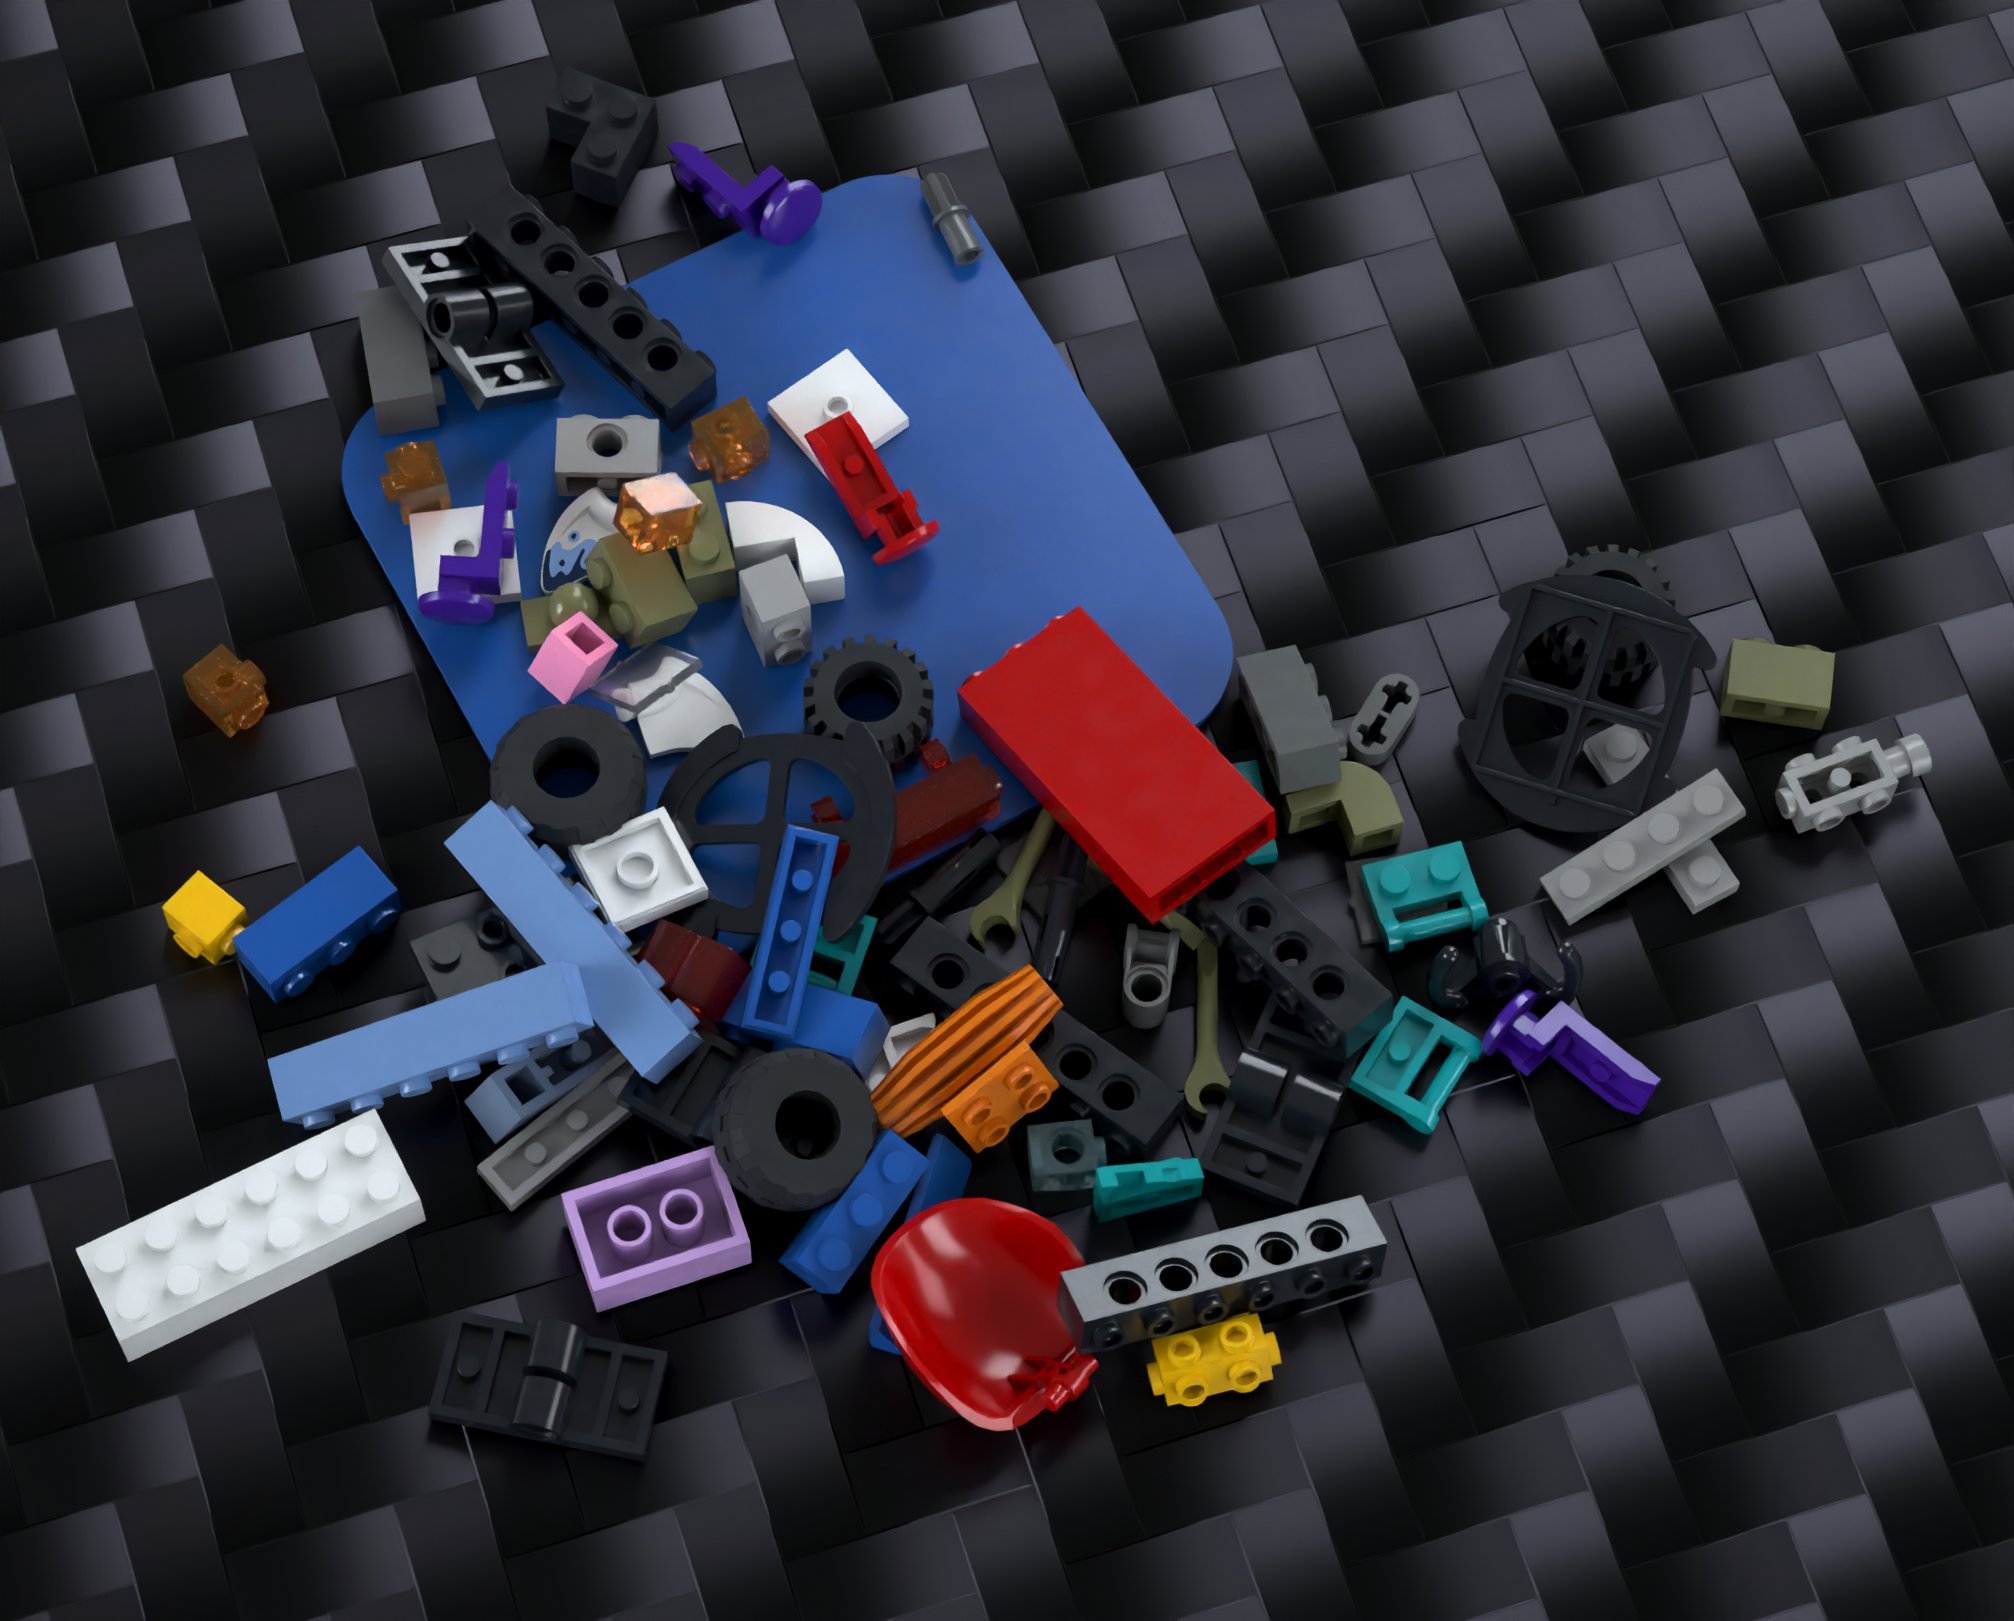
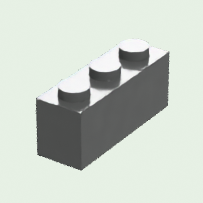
(398, 362)
(1290, 719)

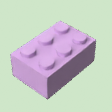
(656, 1228)

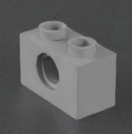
(585, 436)
(776, 611)

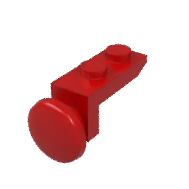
(869, 490)

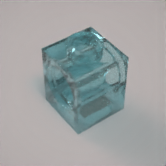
(1050, 1174)

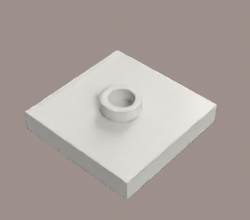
(830, 392)
(455, 534)
(639, 871)

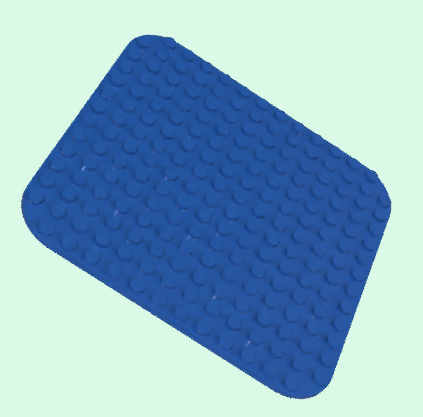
(995, 449)

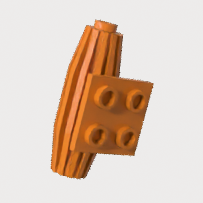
(975, 1066)

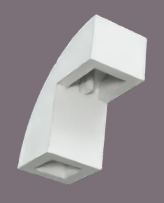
(768, 531)

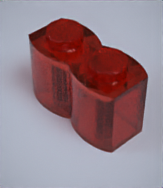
(694, 969)

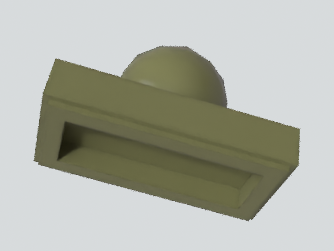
(548, 612)

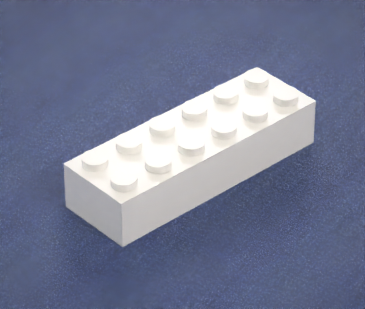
(251, 1234)

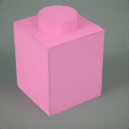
(572, 657)

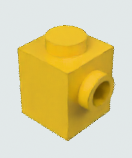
(205, 918)

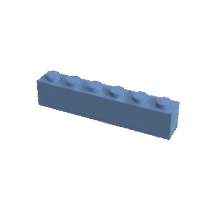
(563, 927)
(430, 1044)

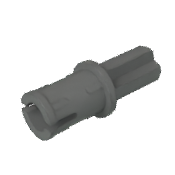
(951, 219)

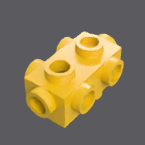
(1213, 1360)

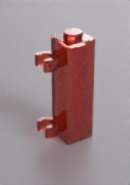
(932, 810)

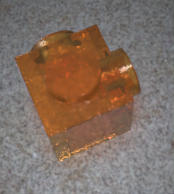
(729, 441)
(415, 479)
(657, 513)
(227, 690)

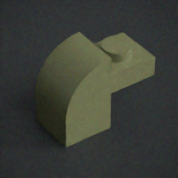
(1359, 803)

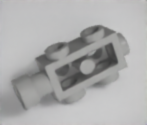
(1829, 780)

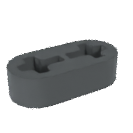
(1373, 714)

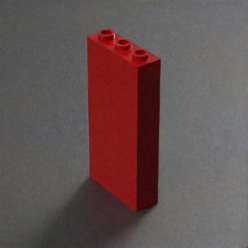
(1116, 763)

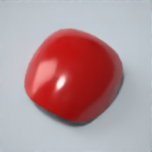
(976, 1309)

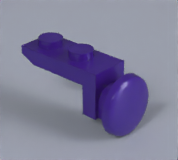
(765, 206)
(466, 577)
(1575, 1046)

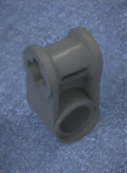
(1149, 967)

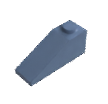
(533, 1085)

